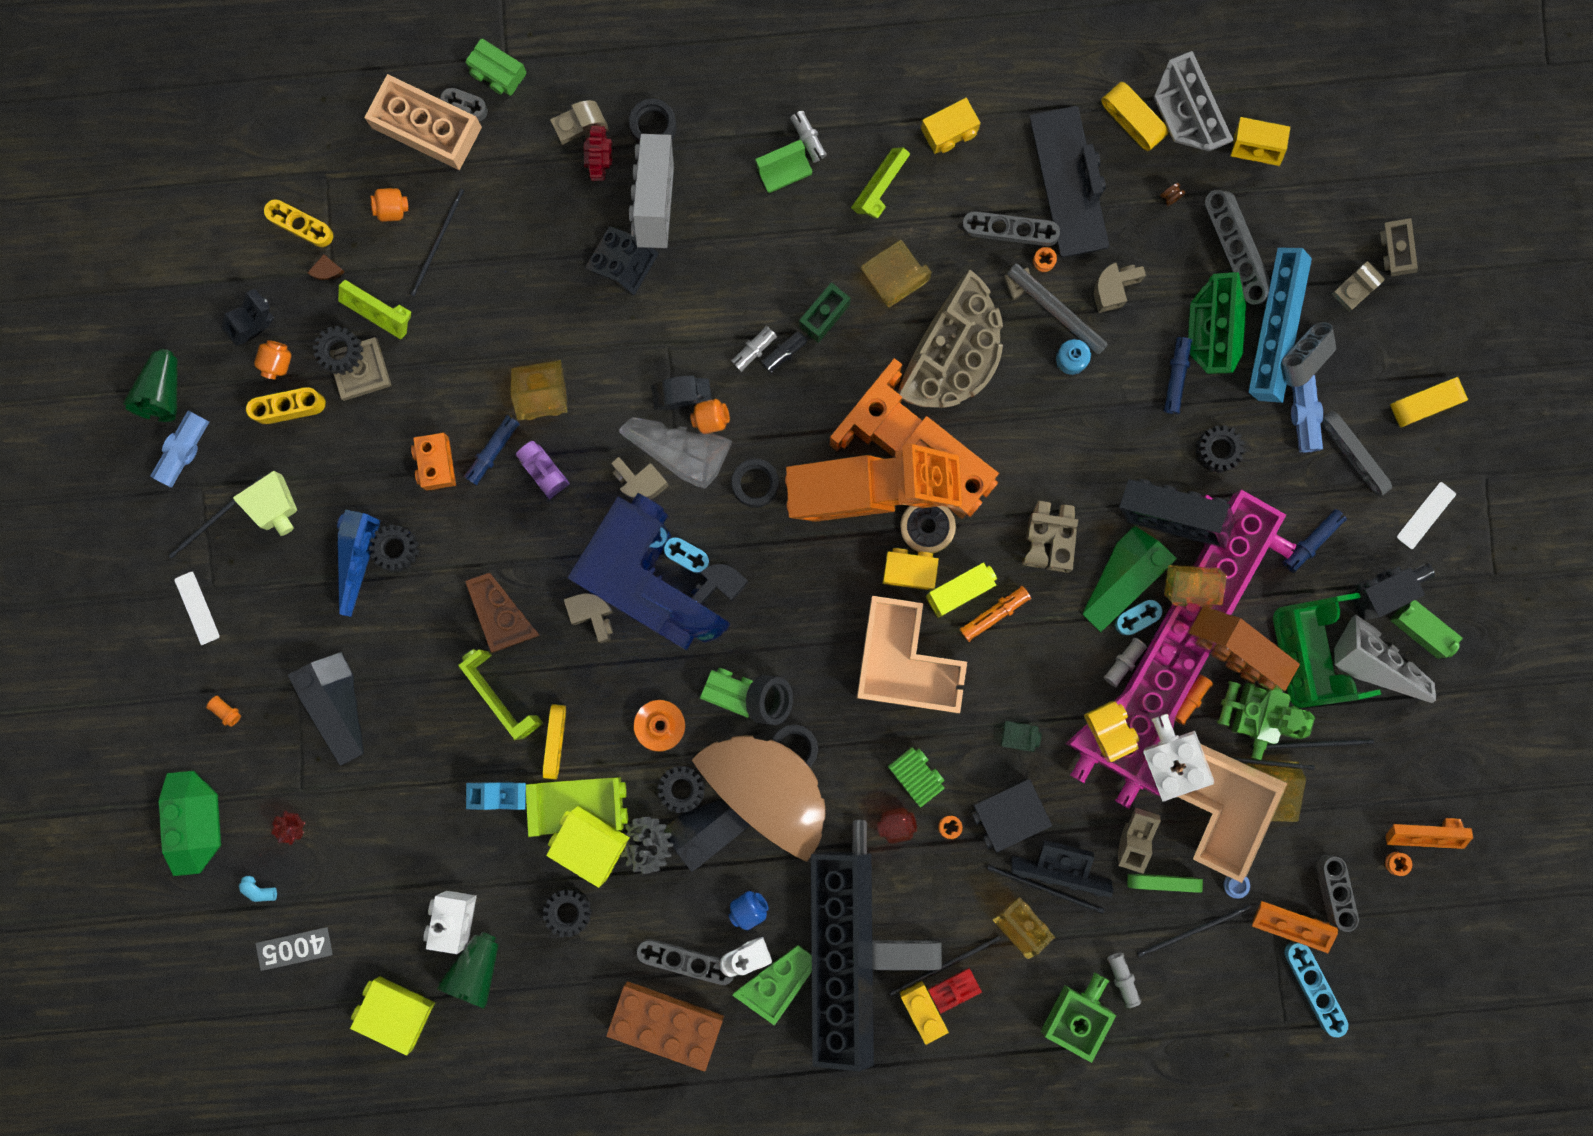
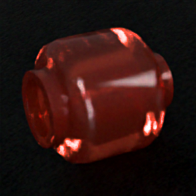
(897, 825)

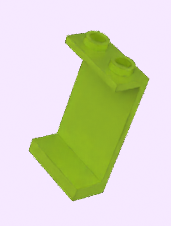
(518, 731)
(551, 800)

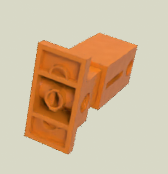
(901, 427)
(873, 484)

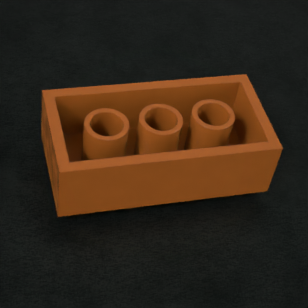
(1243, 649)
(665, 1026)

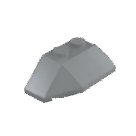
(1190, 106)

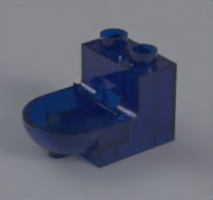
(620, 572)

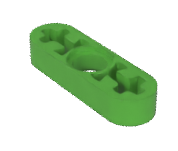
(1164, 882)

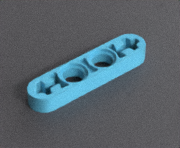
(1313, 990)

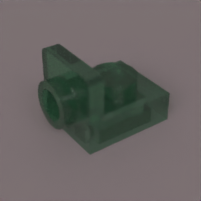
(1020, 736)

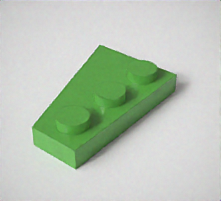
(777, 985)

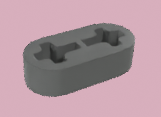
(465, 99)

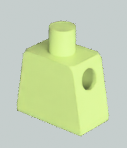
(269, 503)

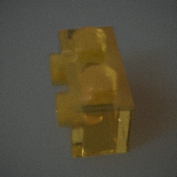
(1195, 585)
(1024, 928)

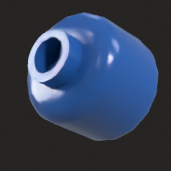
(748, 910)

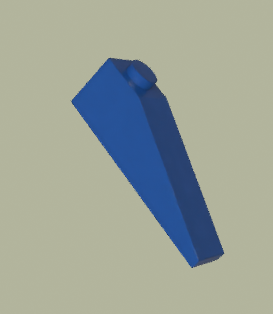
(353, 555)

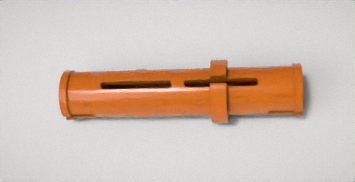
(994, 614)

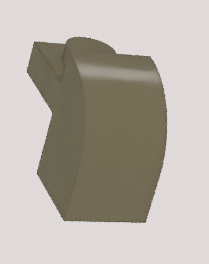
(578, 121)
(1358, 286)
(1109, 287)
(647, 482)
(590, 607)
(1136, 840)

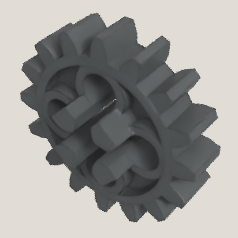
(651, 857)

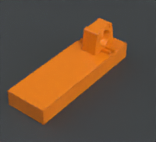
(1450, 835)
(1295, 927)

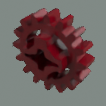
(597, 153)

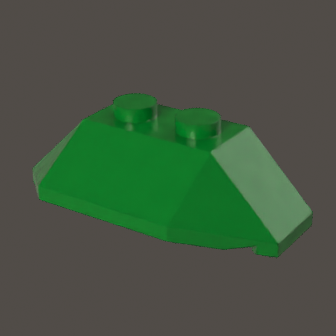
(1218, 324)
(188, 822)

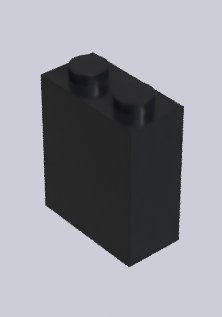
(1010, 815)

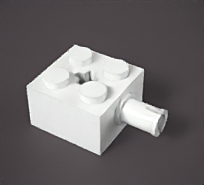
(1186, 750)
(450, 922)

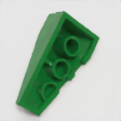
(1130, 570)

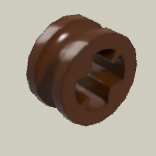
(1172, 194)

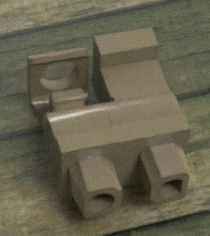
(1055, 530)

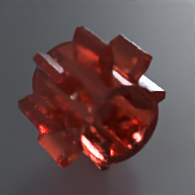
(288, 827)

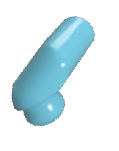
(251, 891)

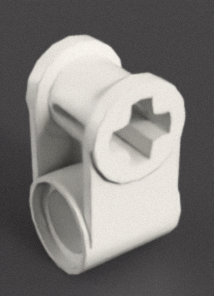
(748, 958)

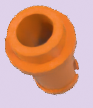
(224, 711)

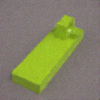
(869, 199)
(391, 320)

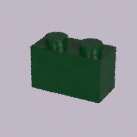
(824, 312)

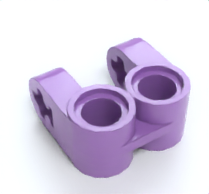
(542, 469)

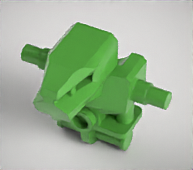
(1264, 716)

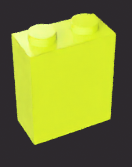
(961, 589)
(587, 846)
(391, 1015)

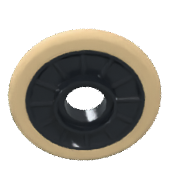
(928, 542)

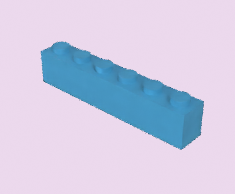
(1280, 323)

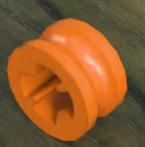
(1045, 251)
(947, 819)
(1390, 865)

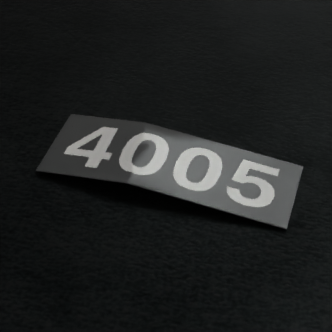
(294, 949)

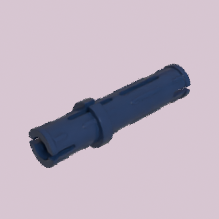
(1178, 373)
(491, 450)
(1307, 548)

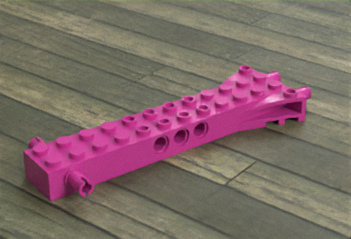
(1173, 656)

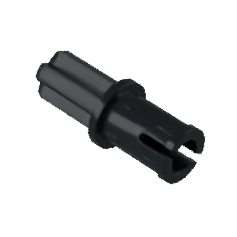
(784, 352)

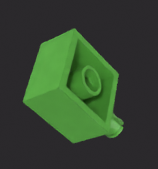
(1073, 1006)

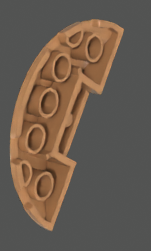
(768, 790)

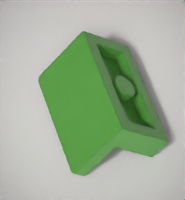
(783, 166)

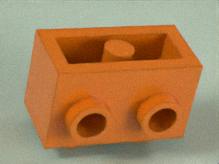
(433, 461)

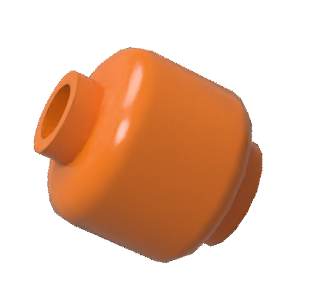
(388, 204)
(272, 359)
(710, 416)

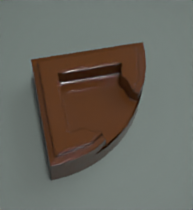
(325, 269)

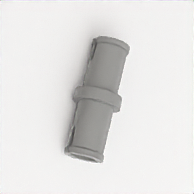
(808, 136)
(754, 348)
(1125, 662)
(1124, 980)

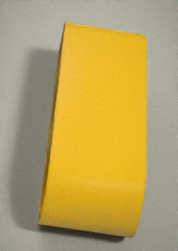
(1134, 116)
(275, 401)
(1428, 402)

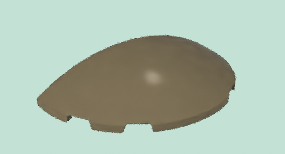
(957, 349)

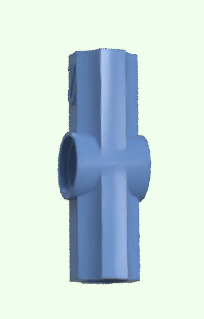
(1307, 416)
(179, 449)

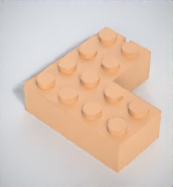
(893, 669)
(1241, 809)

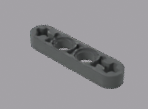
(1010, 232)
(1356, 454)
(684, 966)

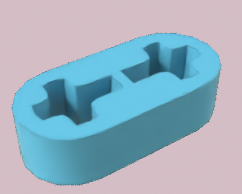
(683, 560)
(1141, 622)

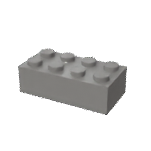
(652, 191)

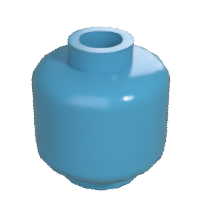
(1067, 362)

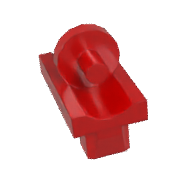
(954, 990)

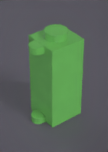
(1427, 630)

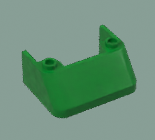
(1304, 638)

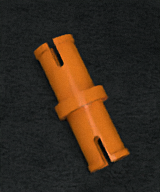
(1193, 698)

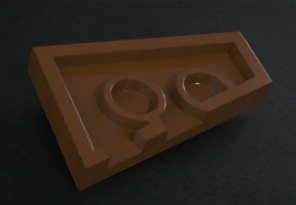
(498, 615)

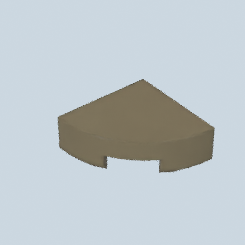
(1014, 289)

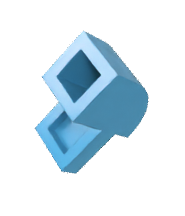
(495, 795)

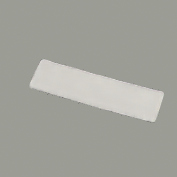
(1426, 515)
(197, 608)

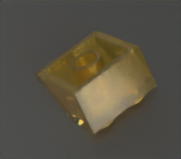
(538, 390)

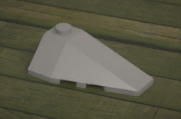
(1371, 660)

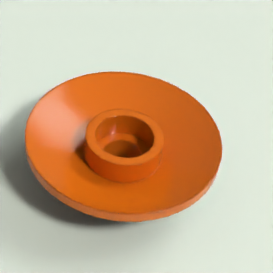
(646, 729)

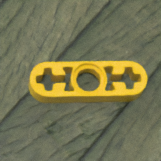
(295, 213)
(554, 741)

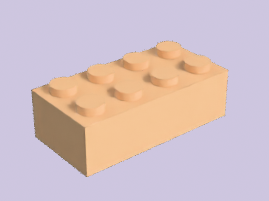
(423, 122)

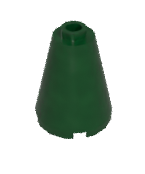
(155, 388)
(472, 971)

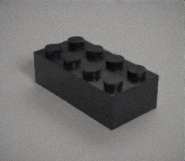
(1177, 512)

